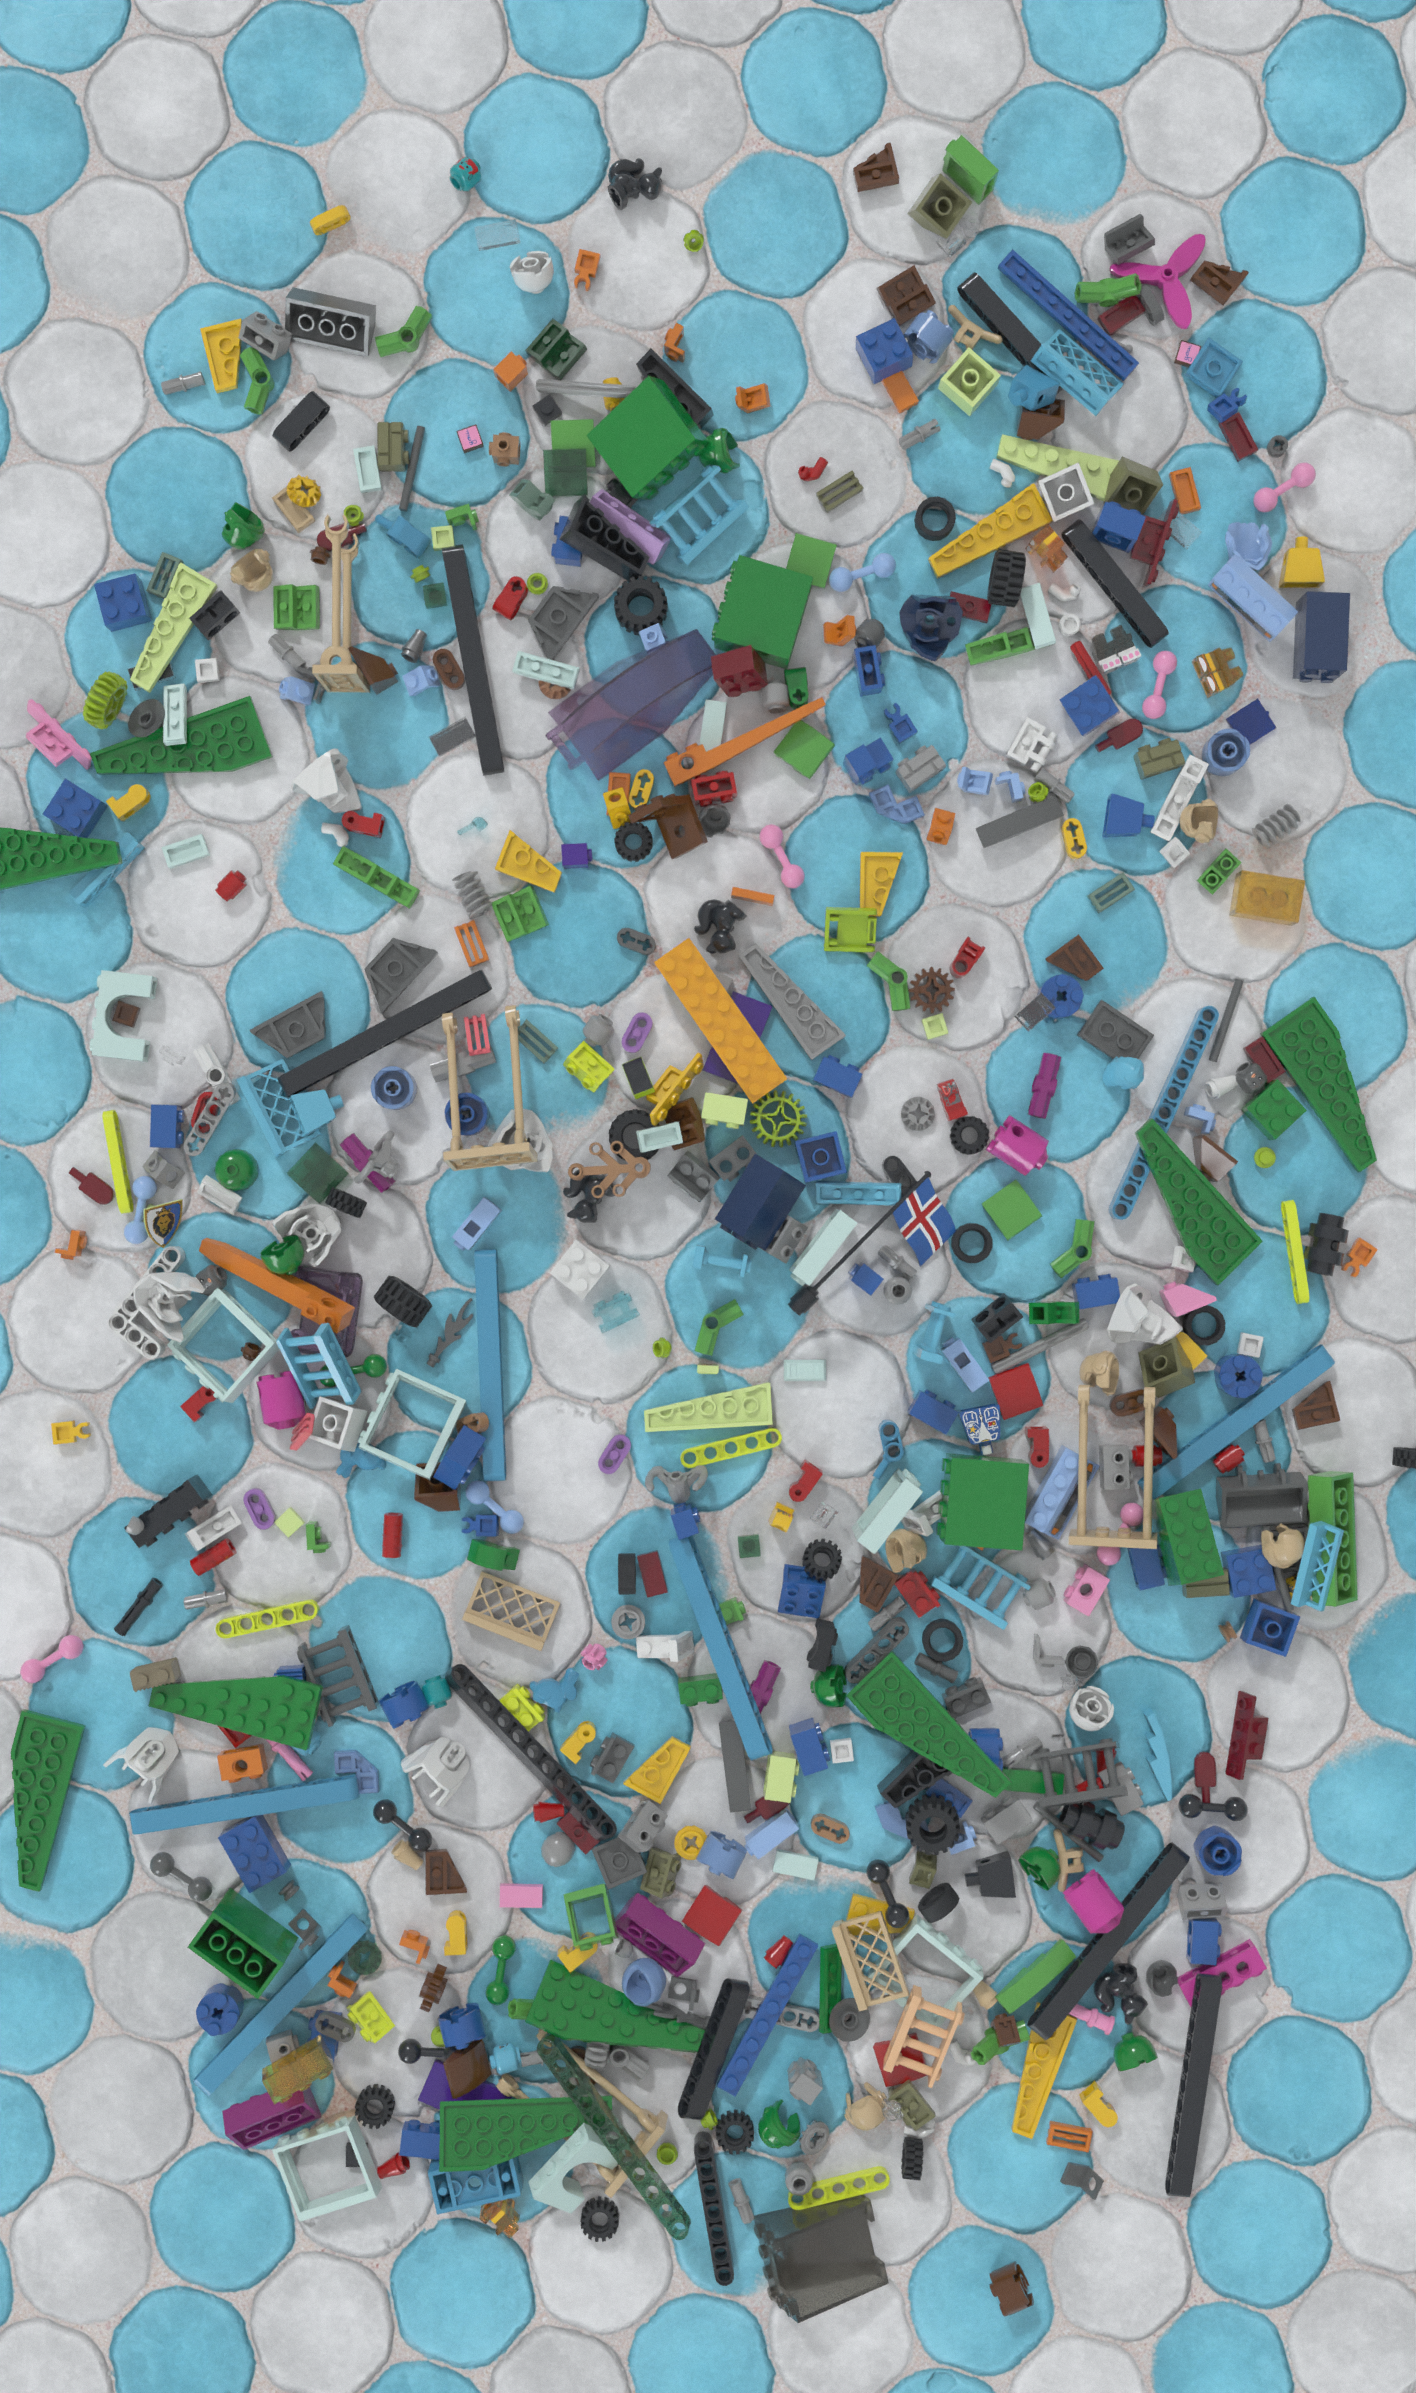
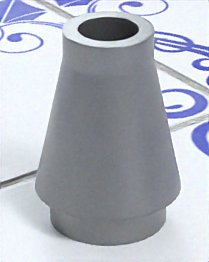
(414, 646)
(1041, 1546)

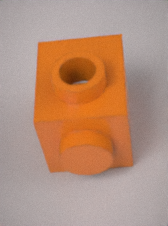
(511, 371)

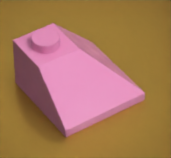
(1182, 1299)

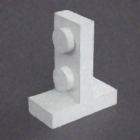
(923, 1516)
(213, 1528)
(665, 1646)

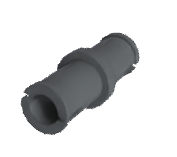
(936, 1667)

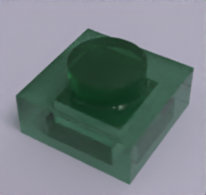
(434, 595)
(749, 1546)

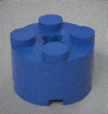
(1071, 993)
(479, 1112)
(1227, 1380)
(404, 1704)
(990, 1742)
(1216, 1839)
(210, 2016)
(461, 2025)

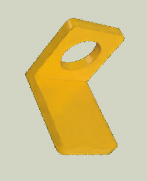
(618, 810)

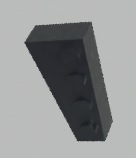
(653, 365)
(602, 542)
(170, 1509)
(910, 1778)

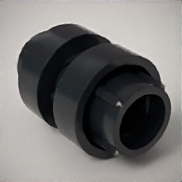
(1327, 1236)
(1100, 1827)

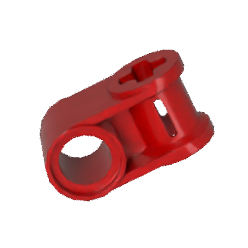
(509, 601)
(968, 955)

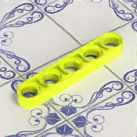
(118, 1161)
(1295, 1251)
(741, 1450)
(256, 1618)
(849, 2190)

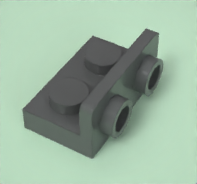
(693, 1176)
(966, 1697)
(612, 1758)

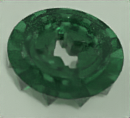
(365, 1967)

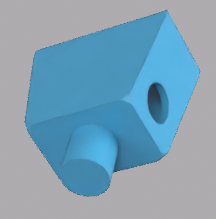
(1032, 389)

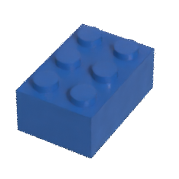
(254, 1852)

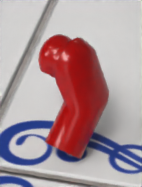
(813, 473)

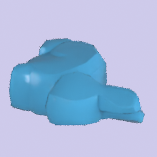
(360, 1458)
(554, 1693)

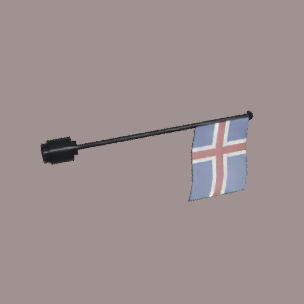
(920, 1220)

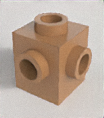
(505, 449)

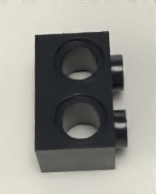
(214, 615)
(997, 1318)

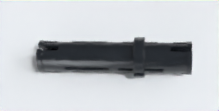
(143, 1600)

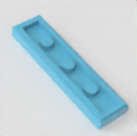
(858, 1193)

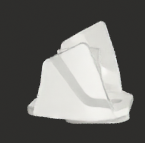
(329, 782)
(535, 1135)
(302, 1221)
(161, 1297)
(1141, 1319)
(149, 1757)
(440, 1764)

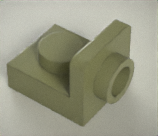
(923, 1870)

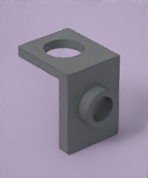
(320, 689)
(308, 1935)
(691, 1993)
(1079, 2176)

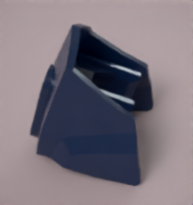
(932, 636)

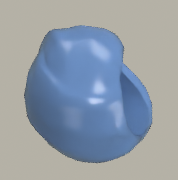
(643, 1981)

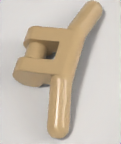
(974, 329)
(1063, 1854)

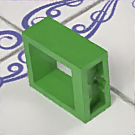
(969, 169)
(582, 1896)

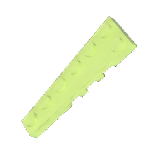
(1049, 459)
(186, 596)
(727, 1409)

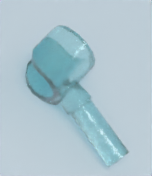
(477, 822)

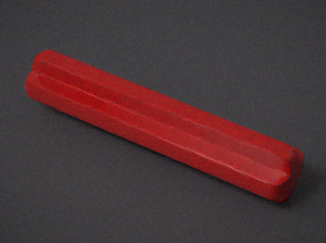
(1087, 663)

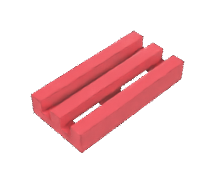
(475, 1020)
(301, 1432)

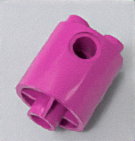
(1019, 1146)
(280, 1400)
(1094, 1903)

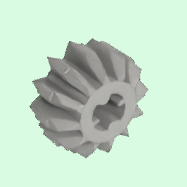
(596, 2055)

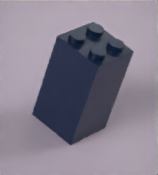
(1321, 636)
(759, 1203)

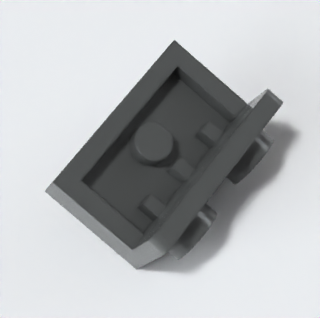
(1128, 239)

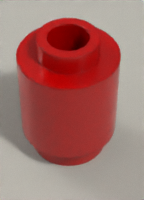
(231, 885)
(1138, 1455)
(1228, 1458)

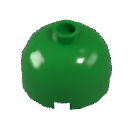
(236, 1169)
(284, 1256)
(829, 1686)
(1041, 1865)
(1133, 2051)

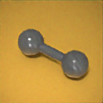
(163, 1865)

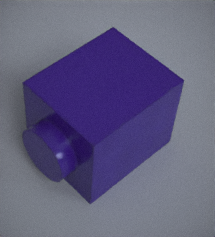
(576, 855)

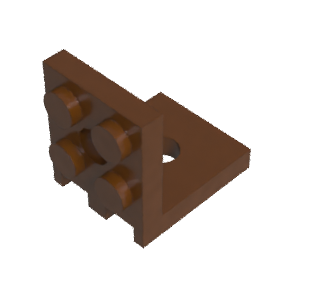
(670, 814)

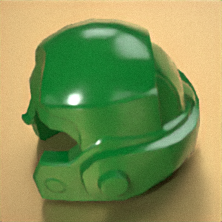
(717, 451)
(242, 527)
(773, 2132)

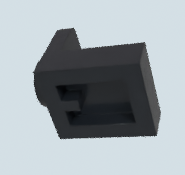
(617, 490)

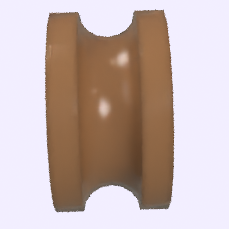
(1227, 1631)

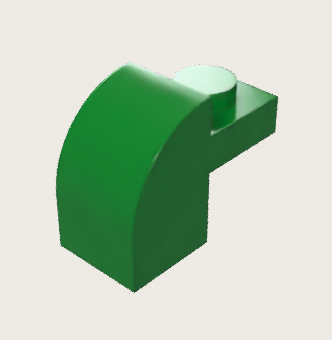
(1054, 1312)
(493, 1556)

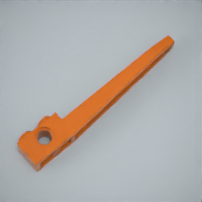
(711, 759)
(313, 1301)

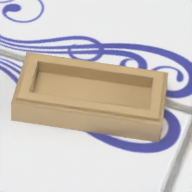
(297, 515)

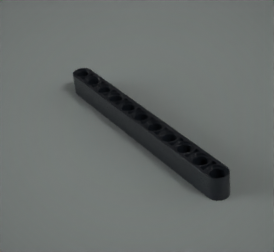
(473, 660)
(384, 1033)
(541, 1756)
(1106, 1945)
(1193, 2085)

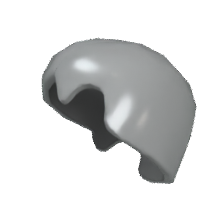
(557, 1849)

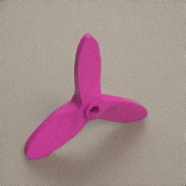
(1167, 278)

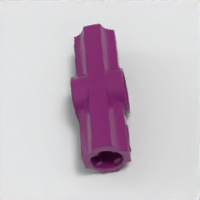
(1044, 1085)
(359, 1154)
(763, 1684)

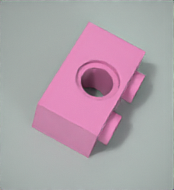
(1086, 1602)

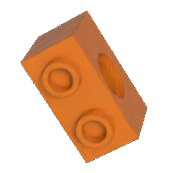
(252, 1755)

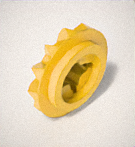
(299, 497)
(680, 1842)

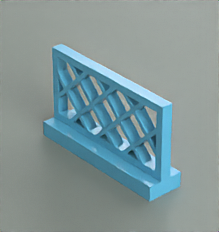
(1076, 382)
(261, 1114)

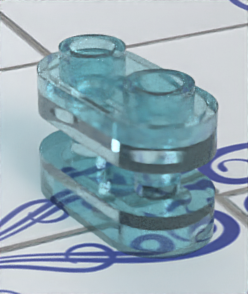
(602, 1309)

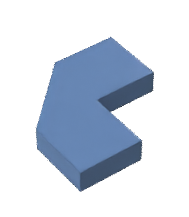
(902, 812)
(354, 1762)
(892, 1820)

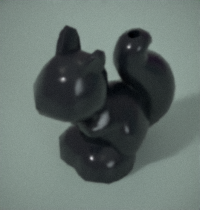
(625, 185)
(723, 917)
(586, 1209)
(1119, 1984)

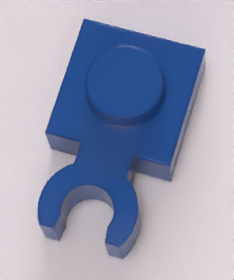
(1225, 406)
(901, 726)
(485, 1525)

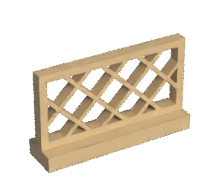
(505, 1629)
(854, 1969)

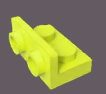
(588, 1066)
(523, 1707)
(370, 2018)

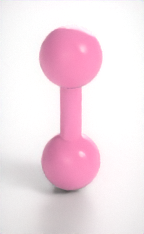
(1301, 476)
(1155, 705)
(772, 837)
(1131, 1516)
(34, 1669)

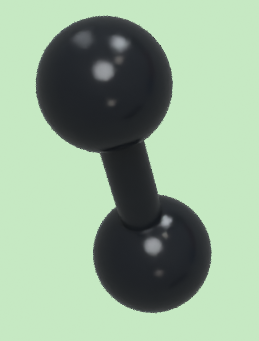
(1192, 1806)
(386, 1812)
(897, 1913)
(411, 2051)

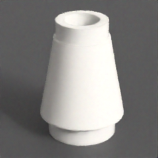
(1219, 1086)

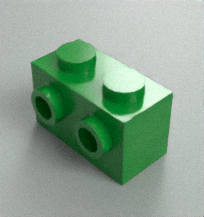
(700, 1689)

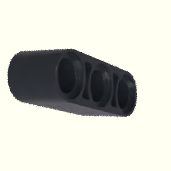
(301, 421)
(896, 1175)

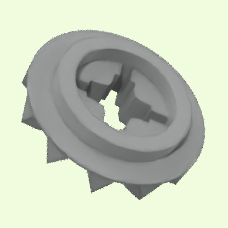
(912, 1105)
(619, 1617)
(818, 2141)

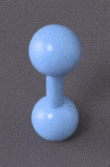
(882, 565)
(143, 1188)
(510, 1521)

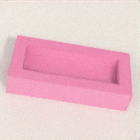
(521, 1895)

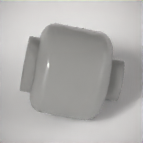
(775, 696)
(598, 1030)
(905, 1290)
(1040, 1594)
(798, 2178)

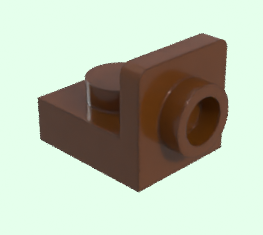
(1005, 2030)

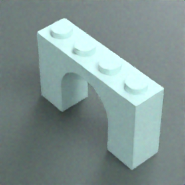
(113, 988)
(552, 2185)

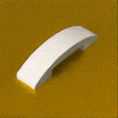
(1178, 797)

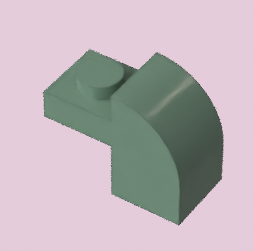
(532, 499)

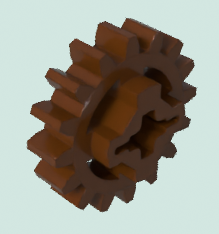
(941, 989)
(433, 1988)

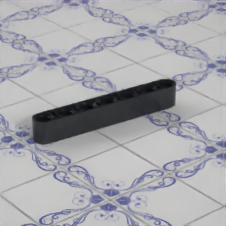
(1000, 320)
(1114, 583)
(713, 2049)
(713, 2218)

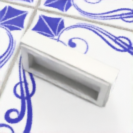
(219, 1195)

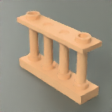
(908, 2020)

